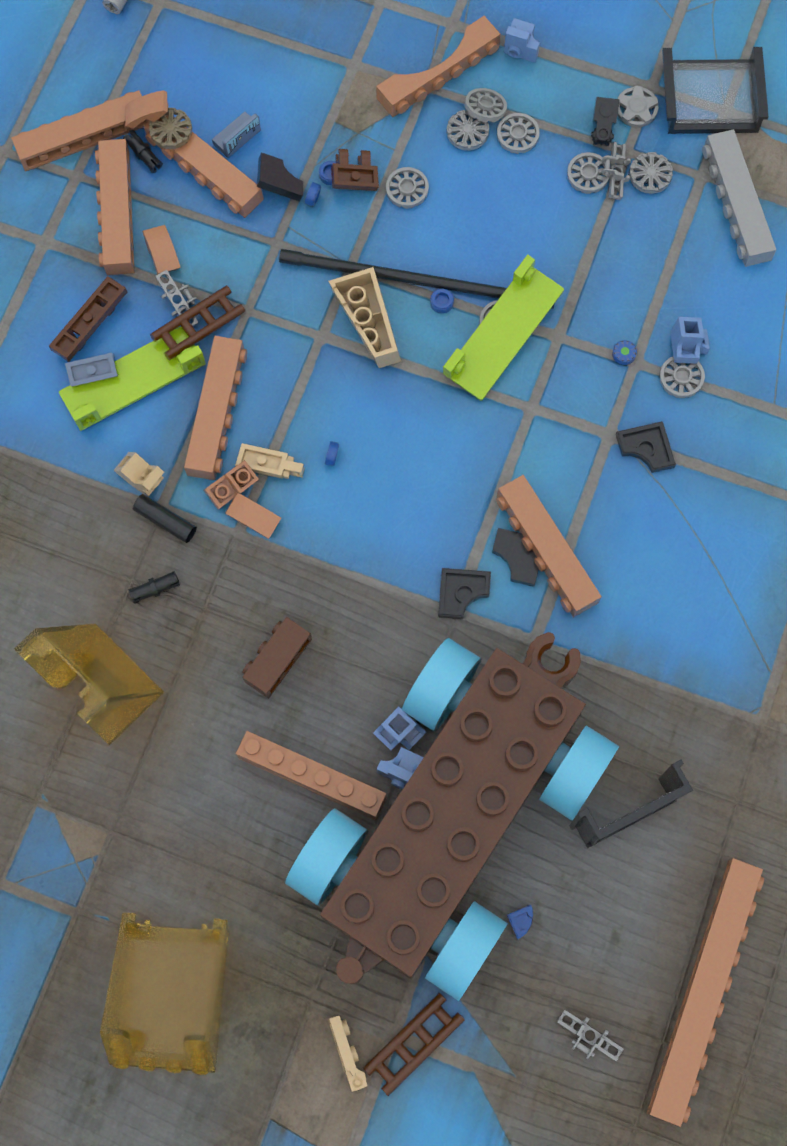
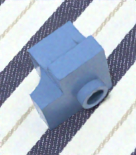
(521, 41)
(689, 340)
(399, 728)
(400, 768)

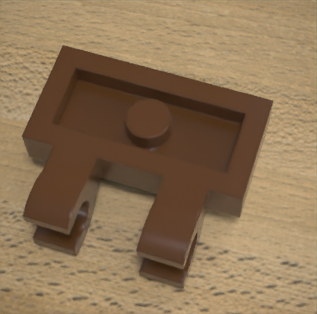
(354, 176)

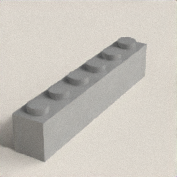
(739, 198)

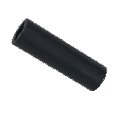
(164, 518)

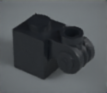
(605, 115)

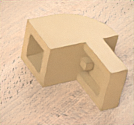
(139, 473)

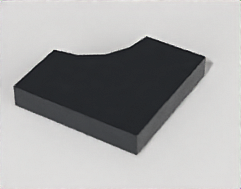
(276, 179)
(648, 444)
(519, 560)
(460, 589)

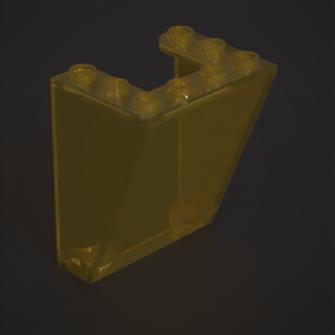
(115, 684)
(165, 997)

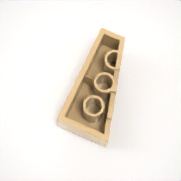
(364, 305)

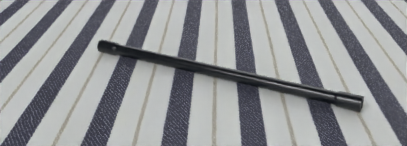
(299, 258)

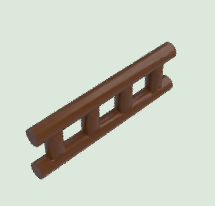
(183, 321)
(413, 1061)

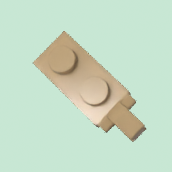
(269, 462)
(347, 1054)

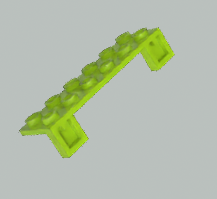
(503, 330)
(137, 377)

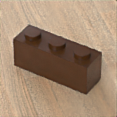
(276, 657)

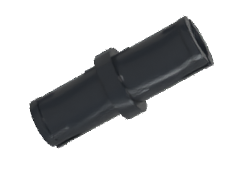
(143, 151)
(154, 587)

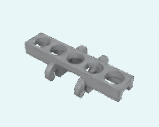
(614, 174)
(175, 291)
(581, 1035)

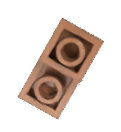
(146, 107)
(161, 249)
(230, 484)
(253, 515)

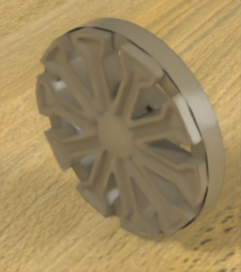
(171, 129)

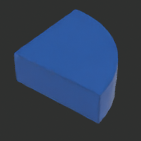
(521, 921)

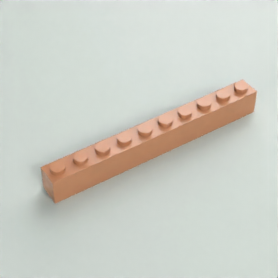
(704, 993)

